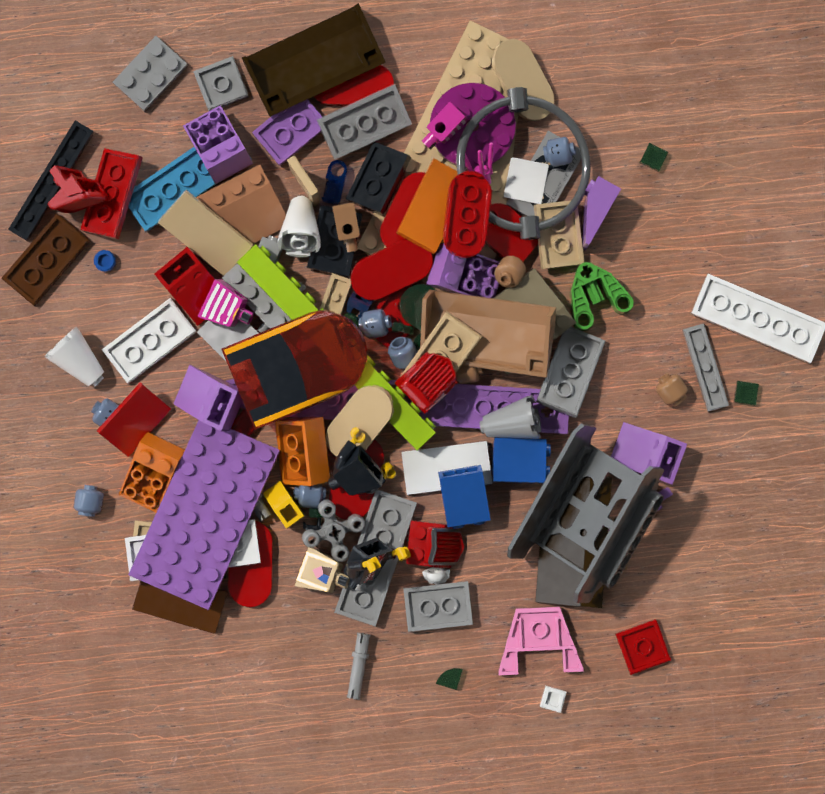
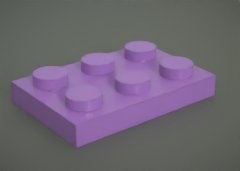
(289, 131)

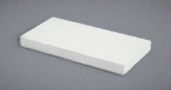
(149, 341)
(423, 465)

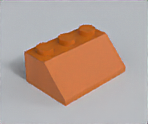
(302, 451)

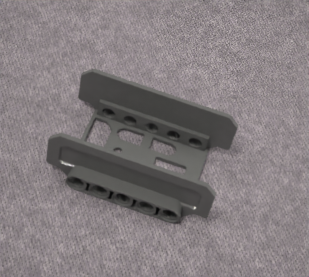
(574, 463)

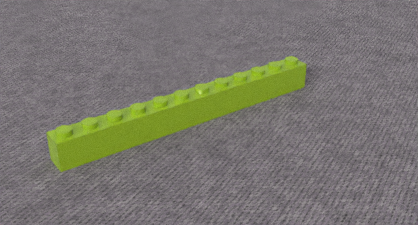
(294, 303)

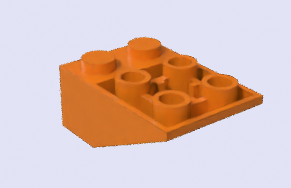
(151, 471)

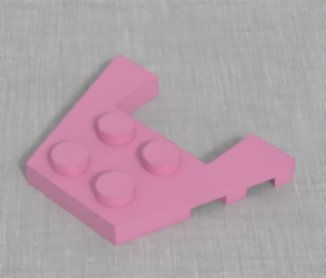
(535, 631)

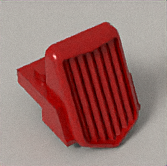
(76, 191)
(428, 380)

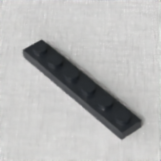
(46, 188)

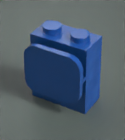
(520, 460)
(464, 496)

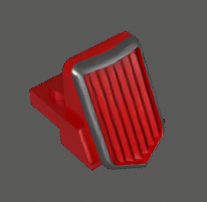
(434, 545)

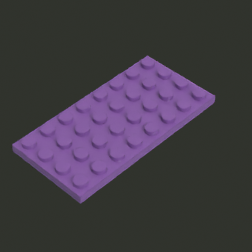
(204, 514)

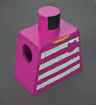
(453, 121)
(225, 305)

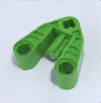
(610, 285)

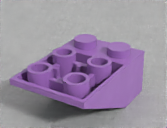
(217, 144)
(463, 275)
(208, 399)
(643, 448)

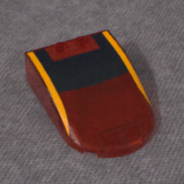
(296, 365)

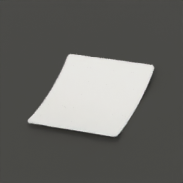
(526, 180)

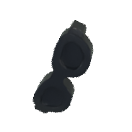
(318, 527)

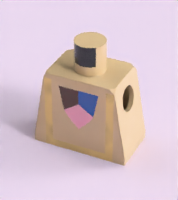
(321, 572)

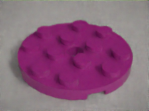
(495, 127)

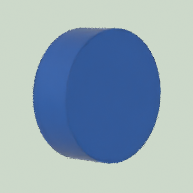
(104, 261)

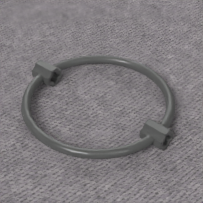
(518, 102)

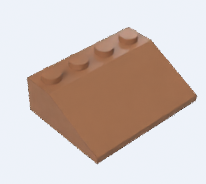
(247, 205)

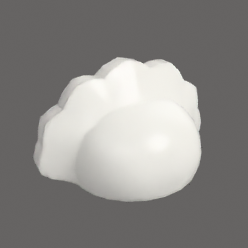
(436, 575)

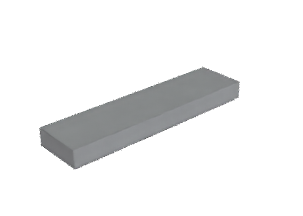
(705, 367)

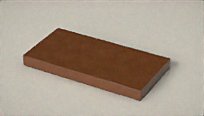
(45, 259)
(172, 608)

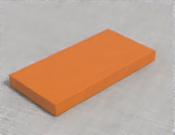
(426, 214)

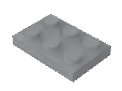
(150, 73)
(438, 606)

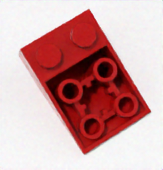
(187, 282)

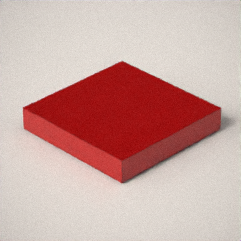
(642, 646)

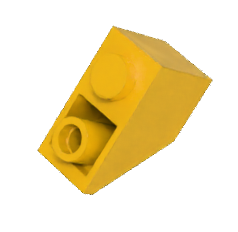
(283, 505)

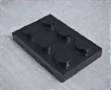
(378, 178)
(331, 255)

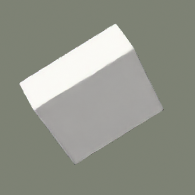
(553, 699)

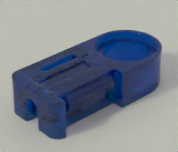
(335, 184)

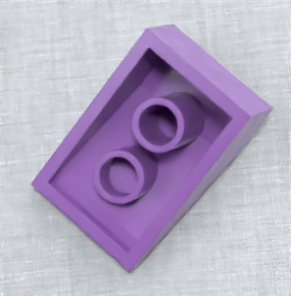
(596, 206)

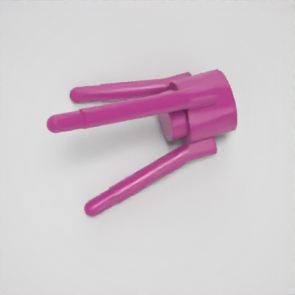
(485, 170)

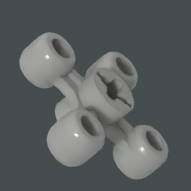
(326, 530)

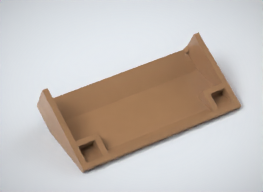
(513, 334)

